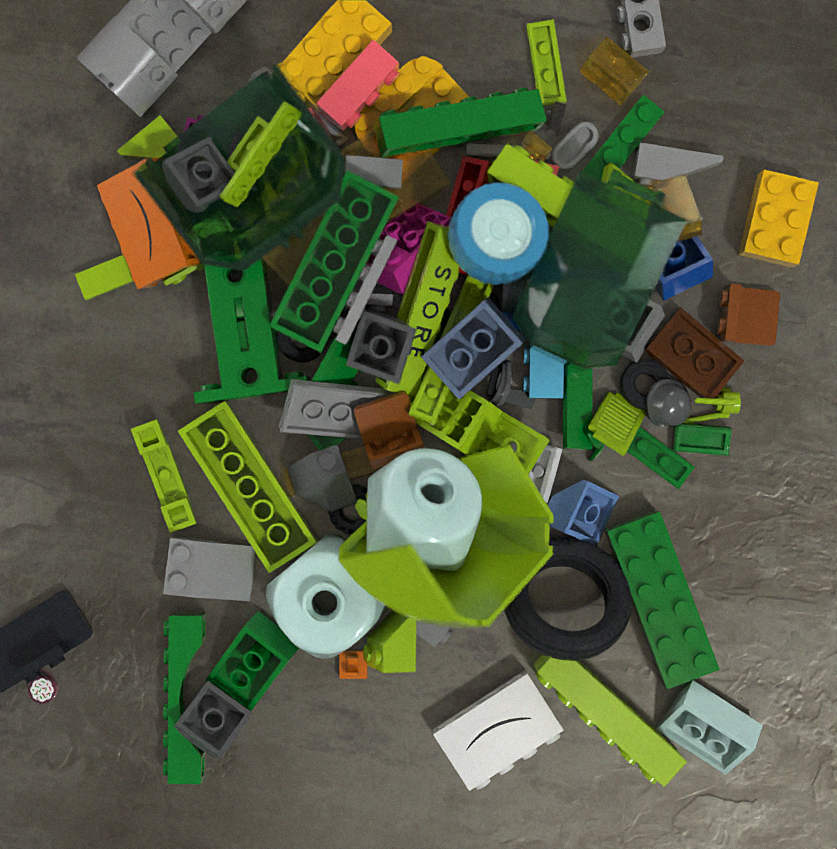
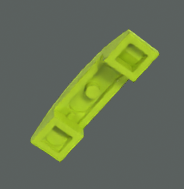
(164, 475)

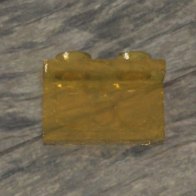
(613, 71)

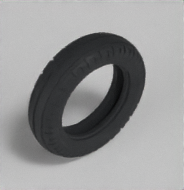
(584, 643)

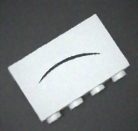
(498, 731)

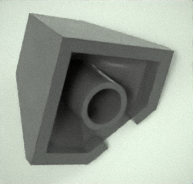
(323, 479)

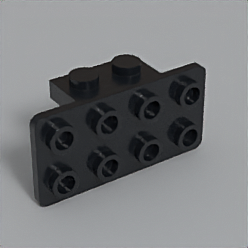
(40, 639)

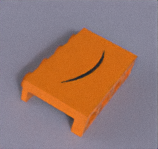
(144, 232)

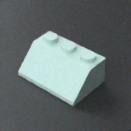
(710, 727)

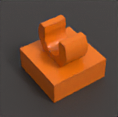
(352, 665)

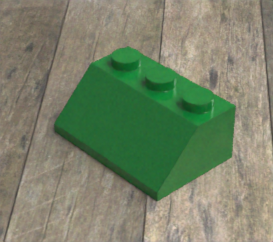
(334, 367)

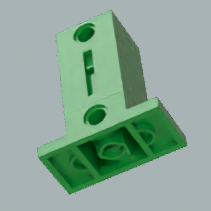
(243, 336)

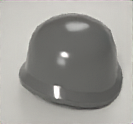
(668, 403)

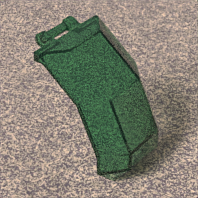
(597, 272)

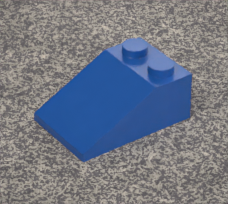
(685, 268)

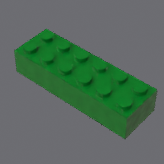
(334, 262)
(662, 599)

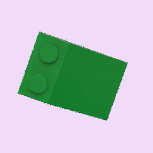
(253, 661)

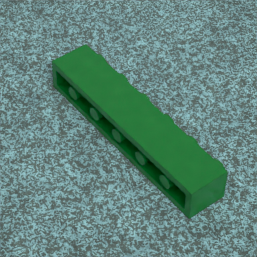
(459, 122)

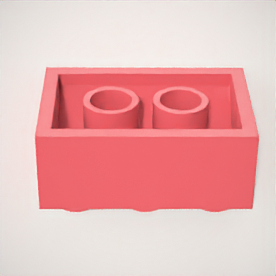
(358, 86)

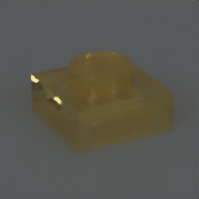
(536, 147)

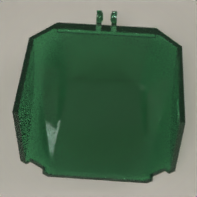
(290, 193)

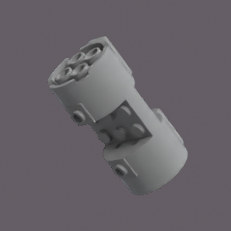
(149, 42)

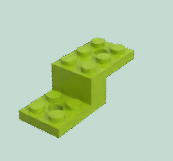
(478, 426)

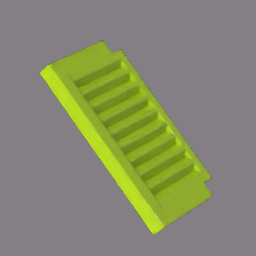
(616, 422)

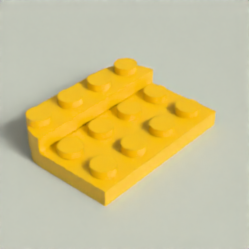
(419, 84)

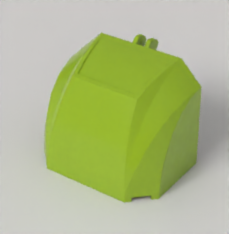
(502, 558)

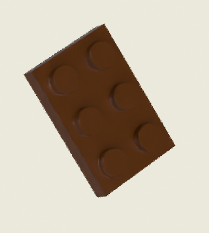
(694, 355)

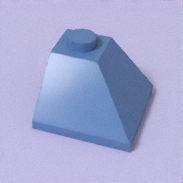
(582, 510)

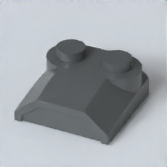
(198, 175)
(212, 720)

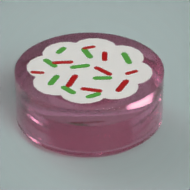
(43, 689)

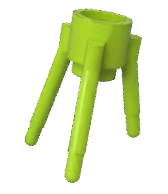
(725, 402)

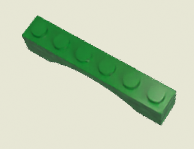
(185, 636)

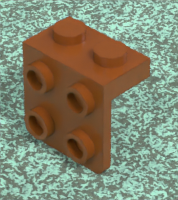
(748, 315)
(387, 429)

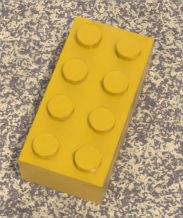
(334, 46)

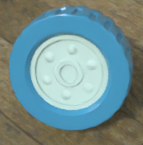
(498, 233)

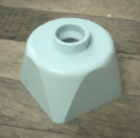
(424, 502)
(307, 626)

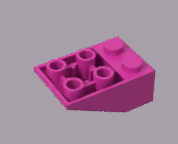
(408, 232)

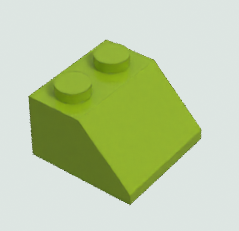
(392, 645)

